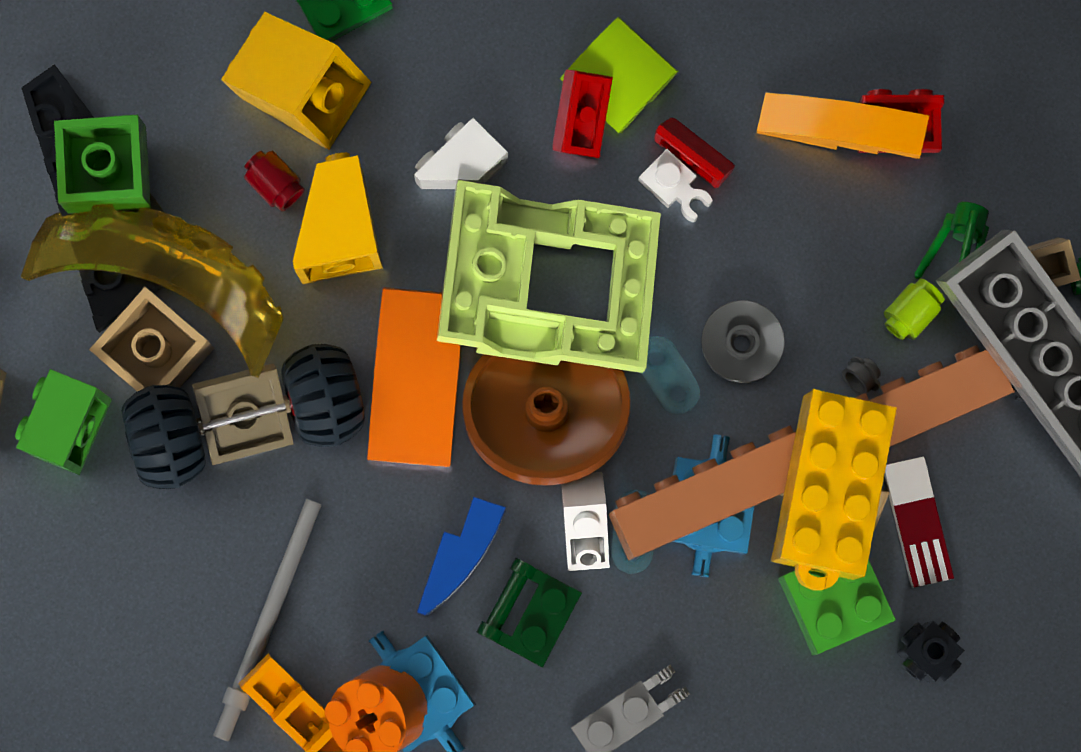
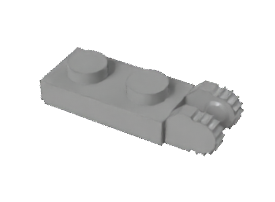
(626, 715)

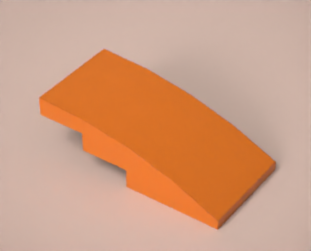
(413, 382)

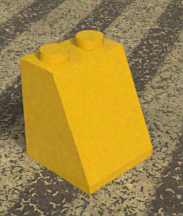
(297, 79)
(337, 223)

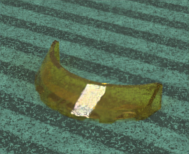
(168, 254)

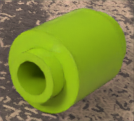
(913, 310)

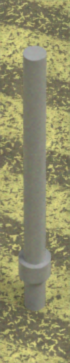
(235, 698)

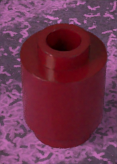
(273, 180)

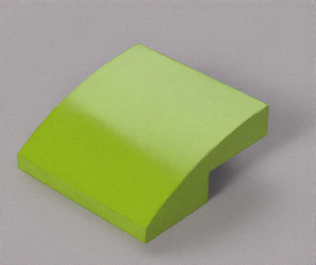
(636, 71)

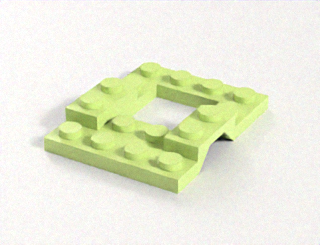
(492, 270)

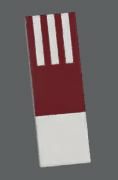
(918, 522)

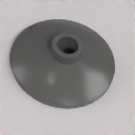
(744, 320)

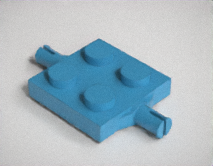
(726, 535)
(442, 688)

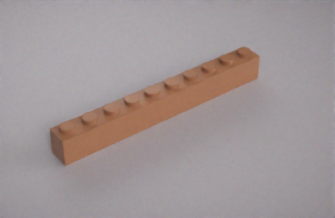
(762, 472)

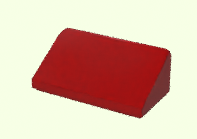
(582, 113)
(694, 152)

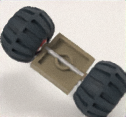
(242, 415)

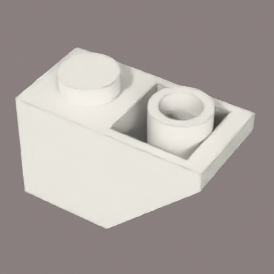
(467, 156)
(585, 523)

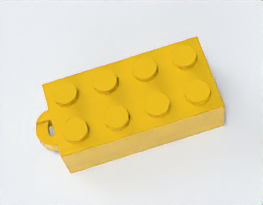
(833, 488)

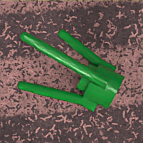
(967, 226)

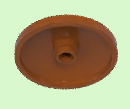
(544, 418)

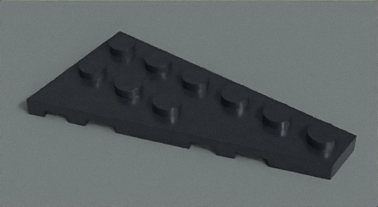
(53, 99)

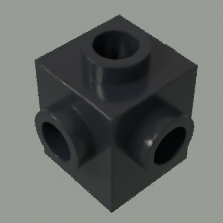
(915, 652)

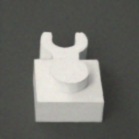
(671, 181)

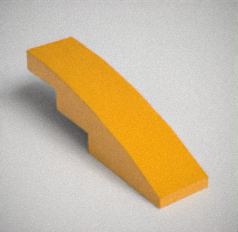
(842, 124)
(289, 706)

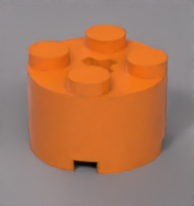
(377, 711)

